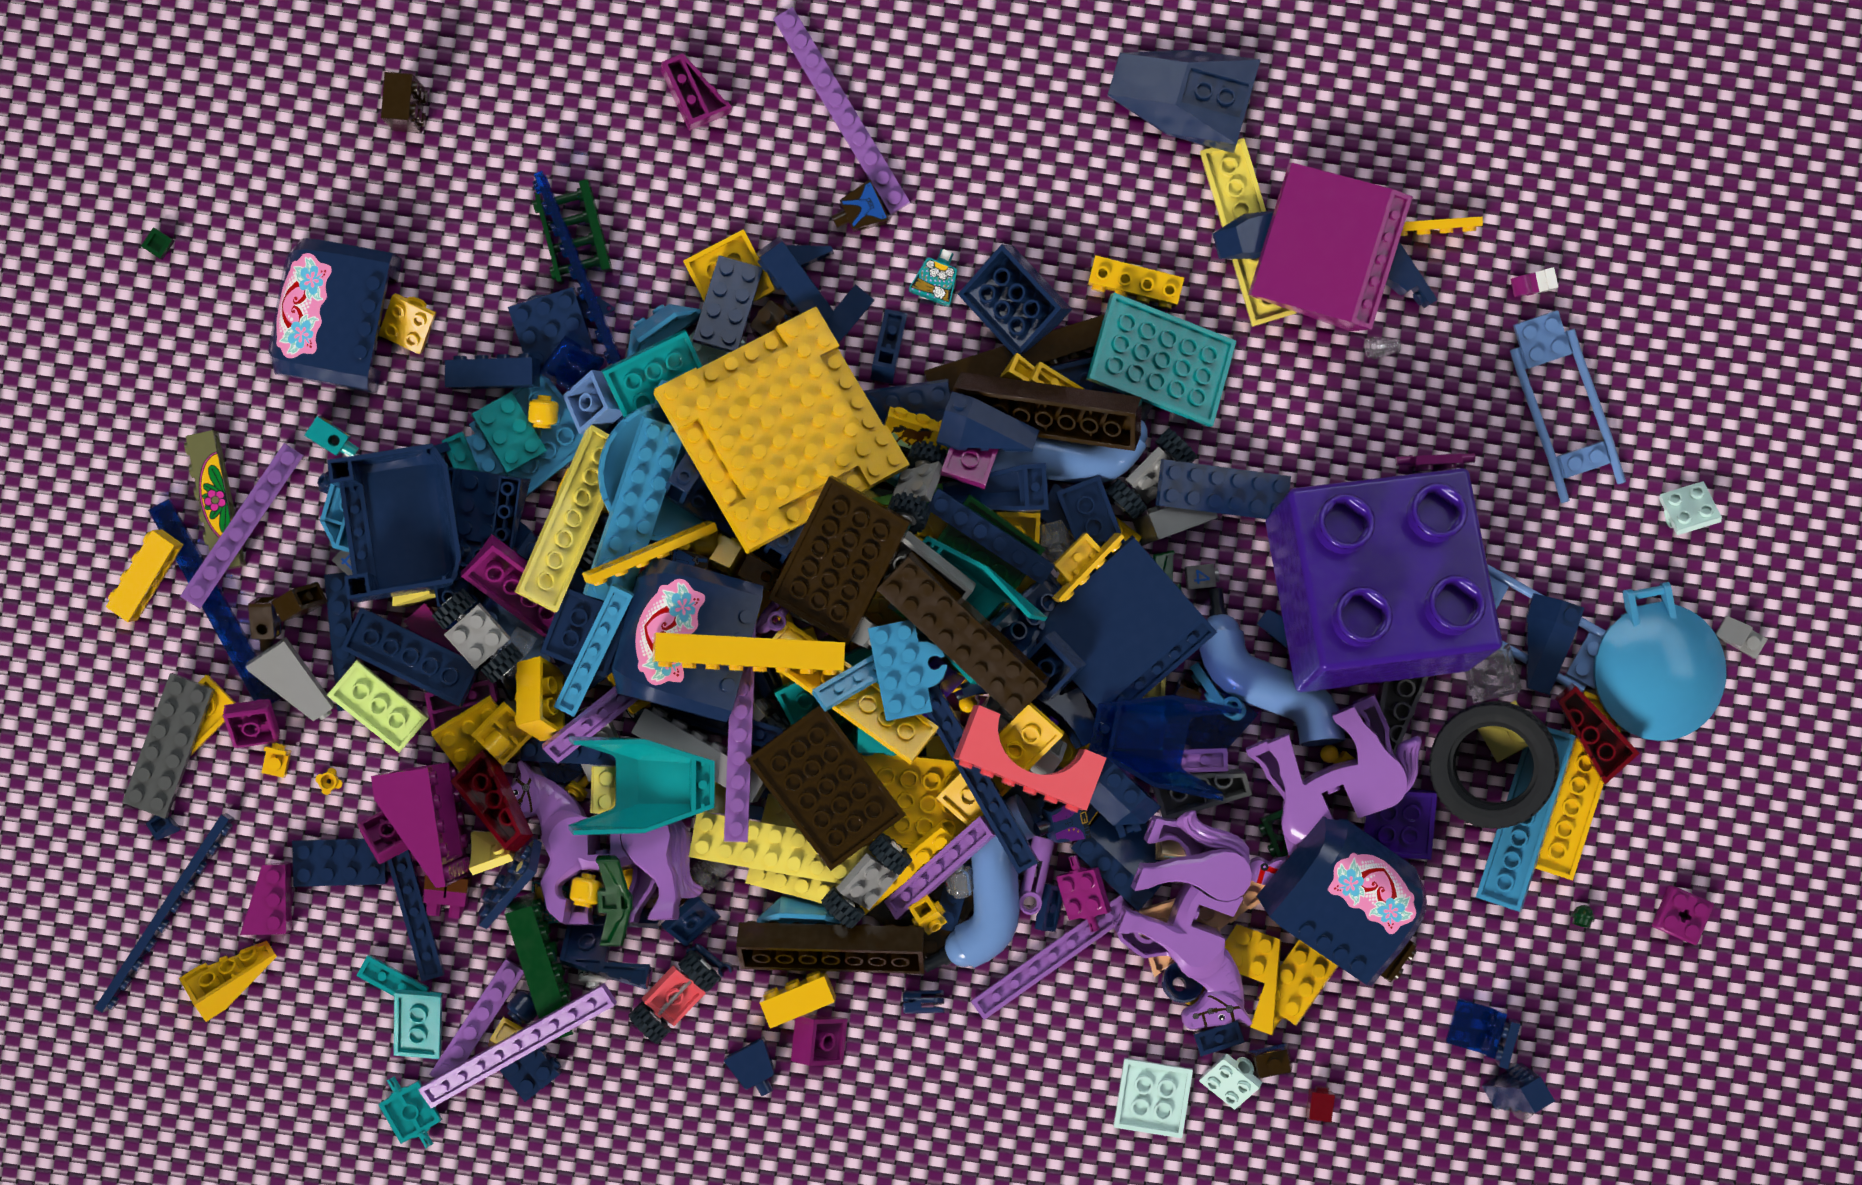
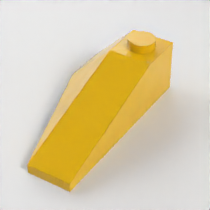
(219, 984)

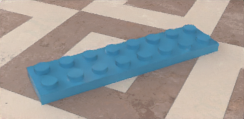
(637, 500)
(1519, 846)

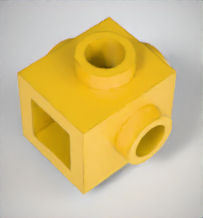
(928, 914)

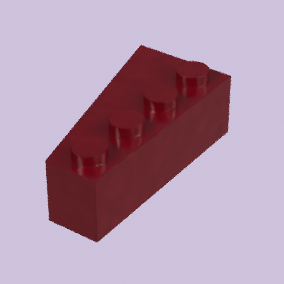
(1597, 735)
(493, 800)

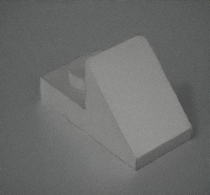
(1741, 636)

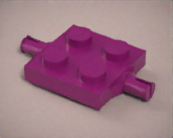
(1427, 462)
(1083, 893)

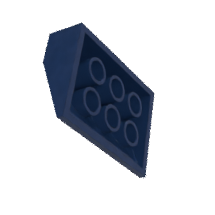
(1014, 300)
(1118, 858)

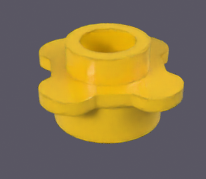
(322, 779)

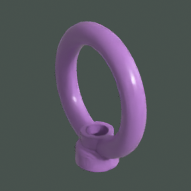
(765, 621)

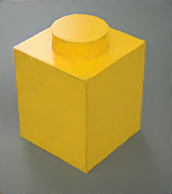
(728, 556)

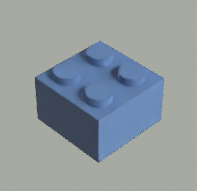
(592, 403)

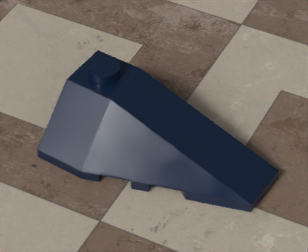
(978, 425)
(1550, 635)

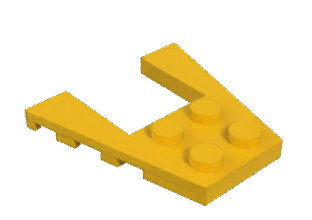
(1259, 959)

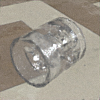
(708, 873)

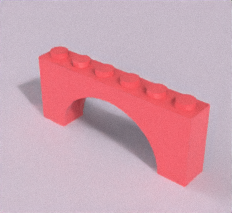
(983, 750)

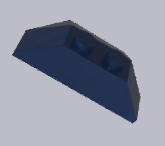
(1121, 797)

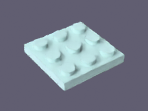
(1153, 1098)

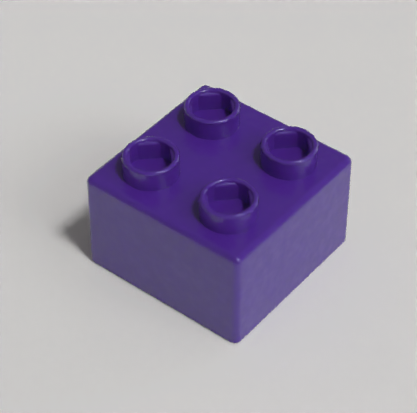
(1382, 580)

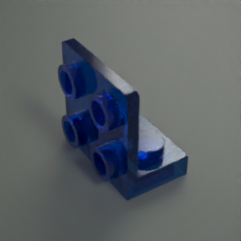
(1476, 1027)

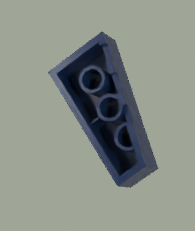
(1518, 1089)

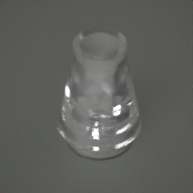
(1381, 347)

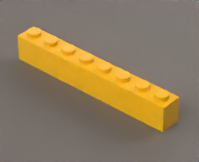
(748, 652)

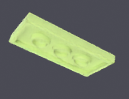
(378, 706)

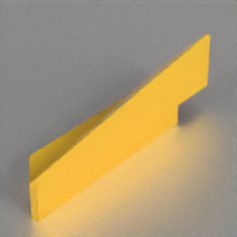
(1021, 369)

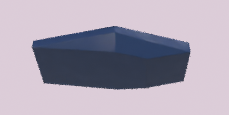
(1243, 236)

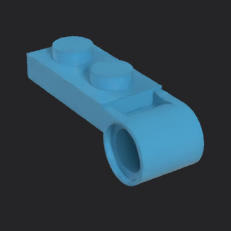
(484, 455)
(1213, 694)

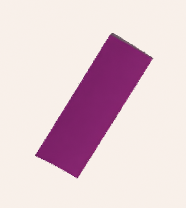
(497, 573)

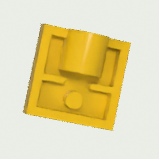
(407, 322)
(500, 734)

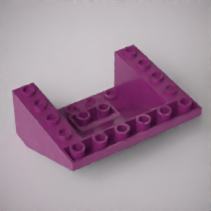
(1330, 247)
(427, 818)

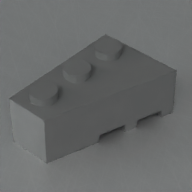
(1168, 521)

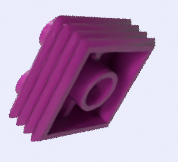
(251, 723)
(382, 845)
(1668, 918)

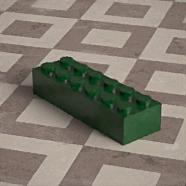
(538, 955)

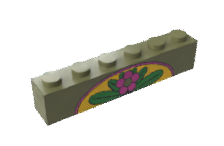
(211, 488)

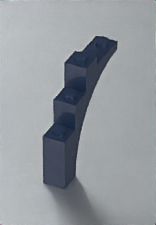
(1067, 707)

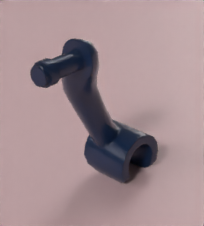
(706, 954)

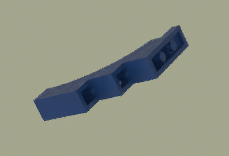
(1406, 277)

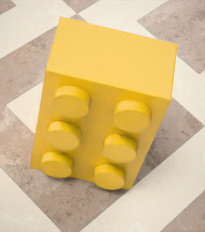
(535, 696)
(797, 998)

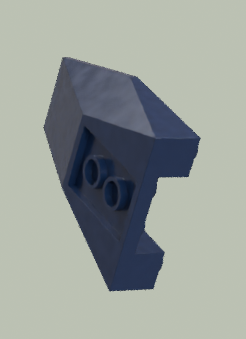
(1187, 93)
(483, 507)

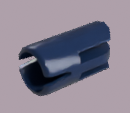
(766, 682)
(915, 1001)

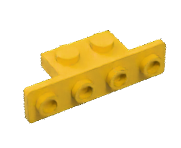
(1080, 560)

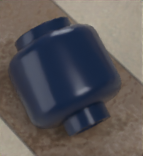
(522, 1008)

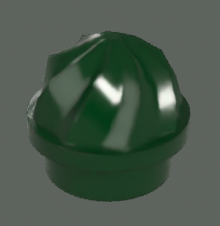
(1583, 916)

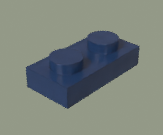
(1049, 913)
(1218, 1038)

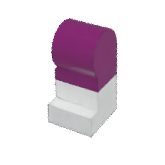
(1534, 283)

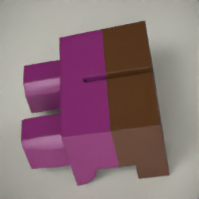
(453, 895)

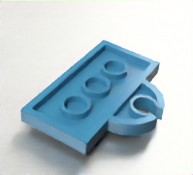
(904, 669)

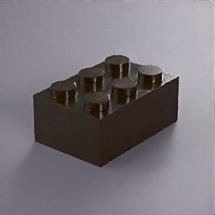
(403, 102)

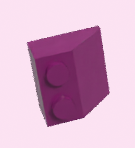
(819, 1040)

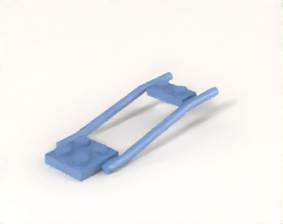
(1543, 341)
(1581, 669)

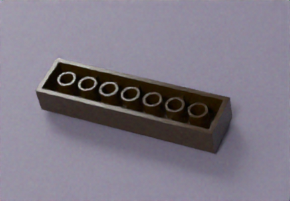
(1061, 410)
(963, 634)
(831, 947)

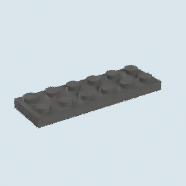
(168, 745)

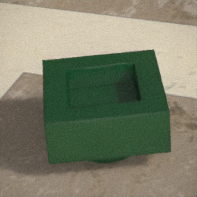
(157, 243)

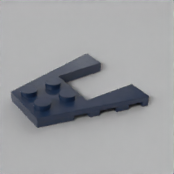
(583, 951)

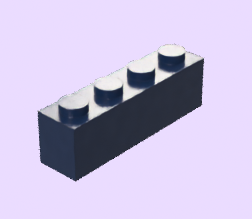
(792, 279)
(493, 372)

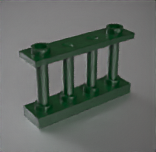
(595, 238)

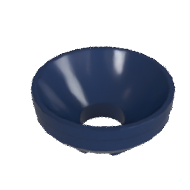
(1191, 990)

